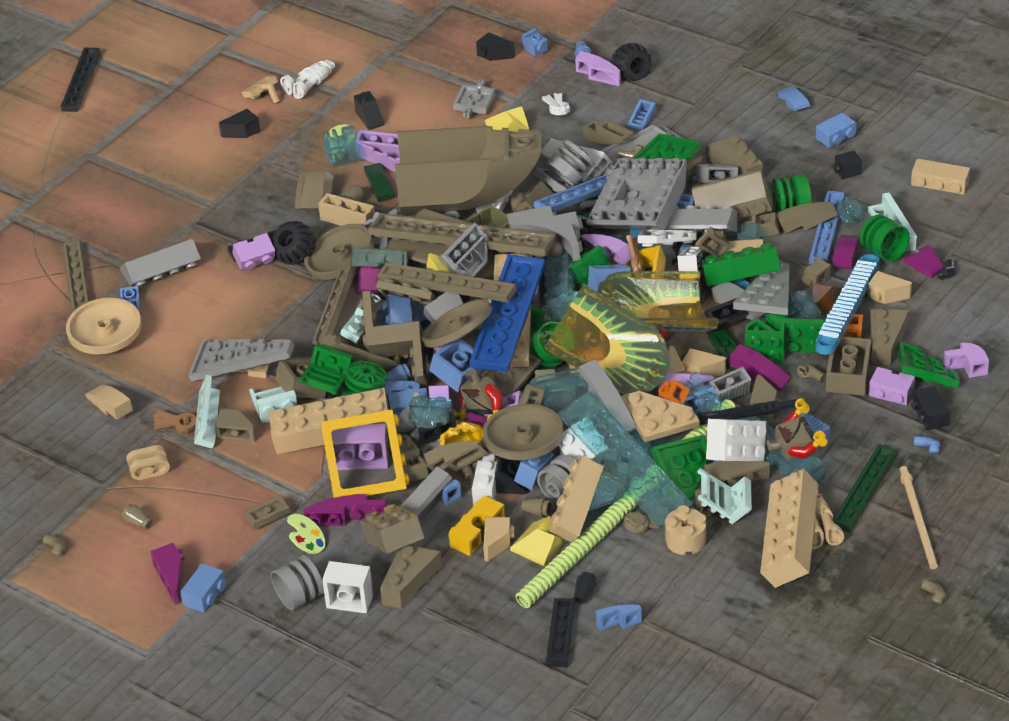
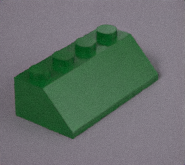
(741, 264)

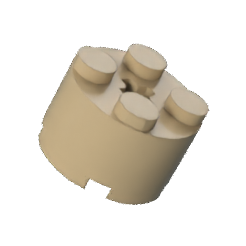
(685, 530)

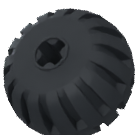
(632, 61)
(293, 242)

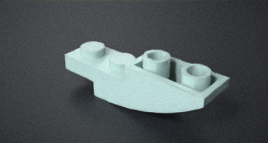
(353, 328)

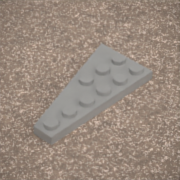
(767, 293)
(236, 354)

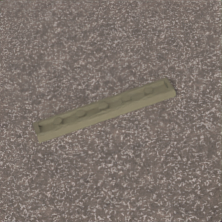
(75, 274)

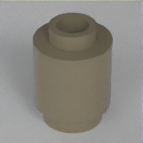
(355, 193)

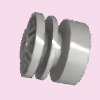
(570, 162)
(297, 582)

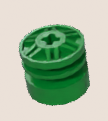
(790, 194)
(884, 237)
(537, 344)
(363, 377)

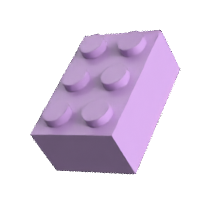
(361, 447)

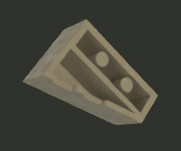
(885, 333)
(408, 573)

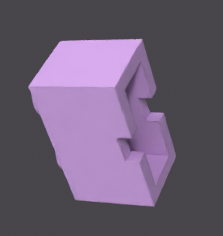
(254, 253)
(891, 386)

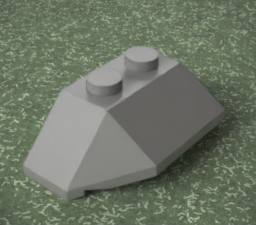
(466, 253)

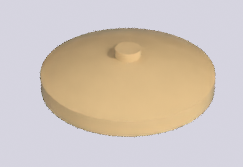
(103, 326)

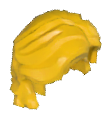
(462, 432)

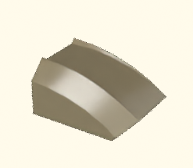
(312, 188)

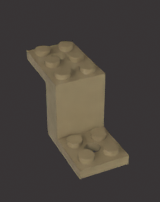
(394, 339)

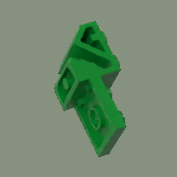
(782, 335)

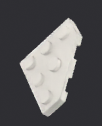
(666, 237)

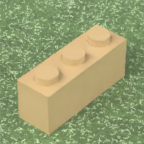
(940, 176)
(344, 211)

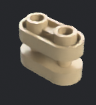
(148, 462)

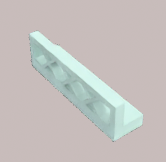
(893, 212)
(206, 414)

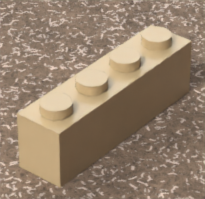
(576, 498)

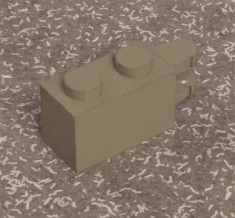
(535, 192)

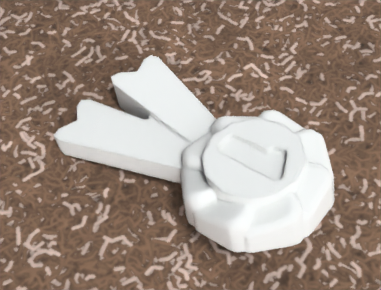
(556, 105)

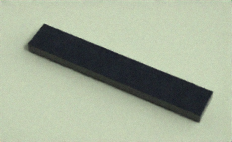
(80, 79)

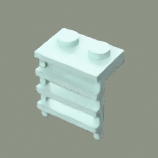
(271, 400)
(734, 500)

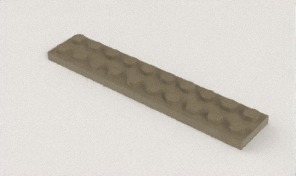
(445, 232)

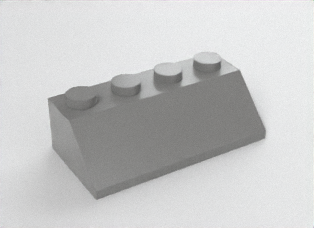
(701, 219)
(160, 262)

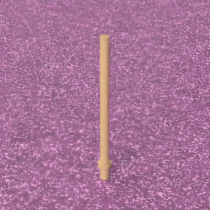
(906, 479)

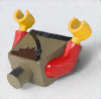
(479, 396)
(795, 435)

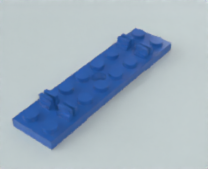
(501, 328)

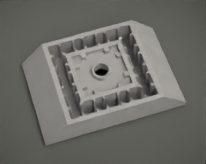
(639, 194)

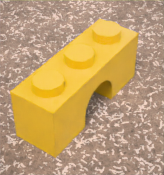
(466, 534)

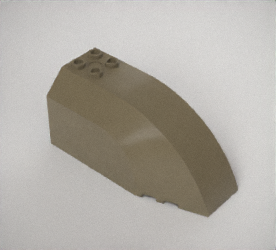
(462, 166)

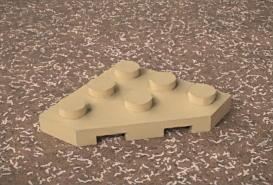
(658, 416)

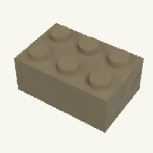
(849, 366)
(391, 528)

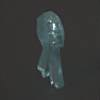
(706, 401)

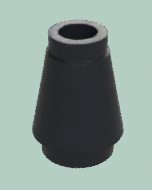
(584, 586)

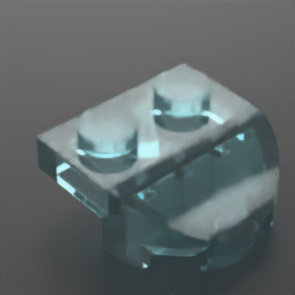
(429, 411)

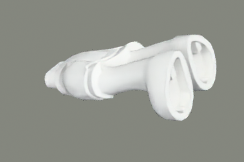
(312, 75)

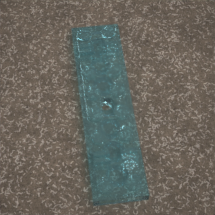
(609, 444)

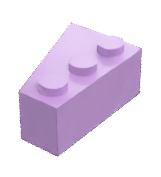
(379, 148)

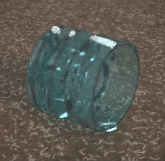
(341, 145)

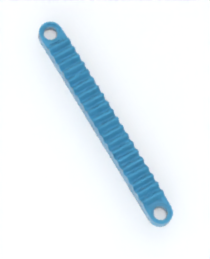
(846, 304)

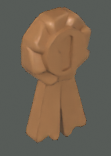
(637, 264)
(183, 423)

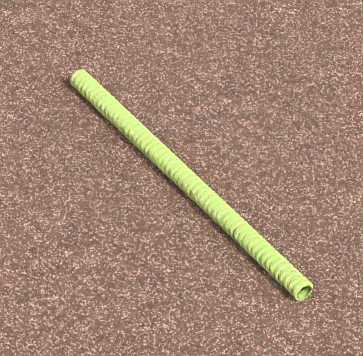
(588, 538)

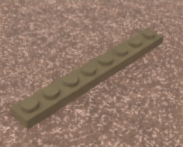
(448, 282)

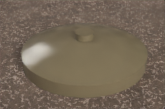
(334, 250)
(456, 323)
(523, 432)

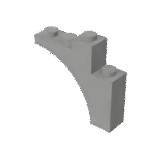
(542, 219)

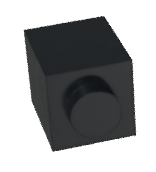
(848, 165)

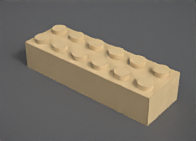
(300, 425)
(789, 528)

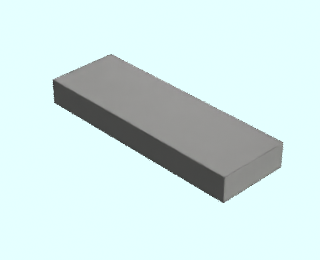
(426, 491)

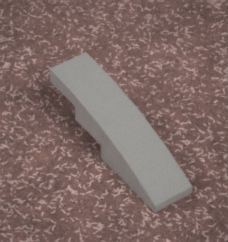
(606, 393)

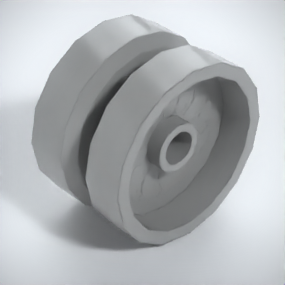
(553, 476)

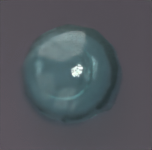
(850, 210)

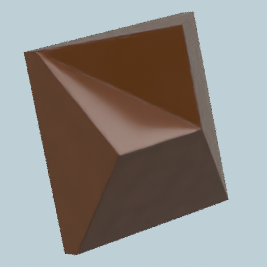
(825, 297)

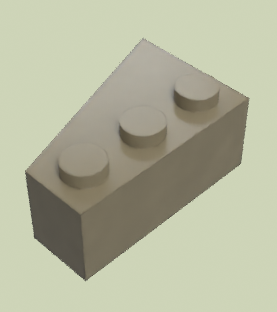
(735, 153)

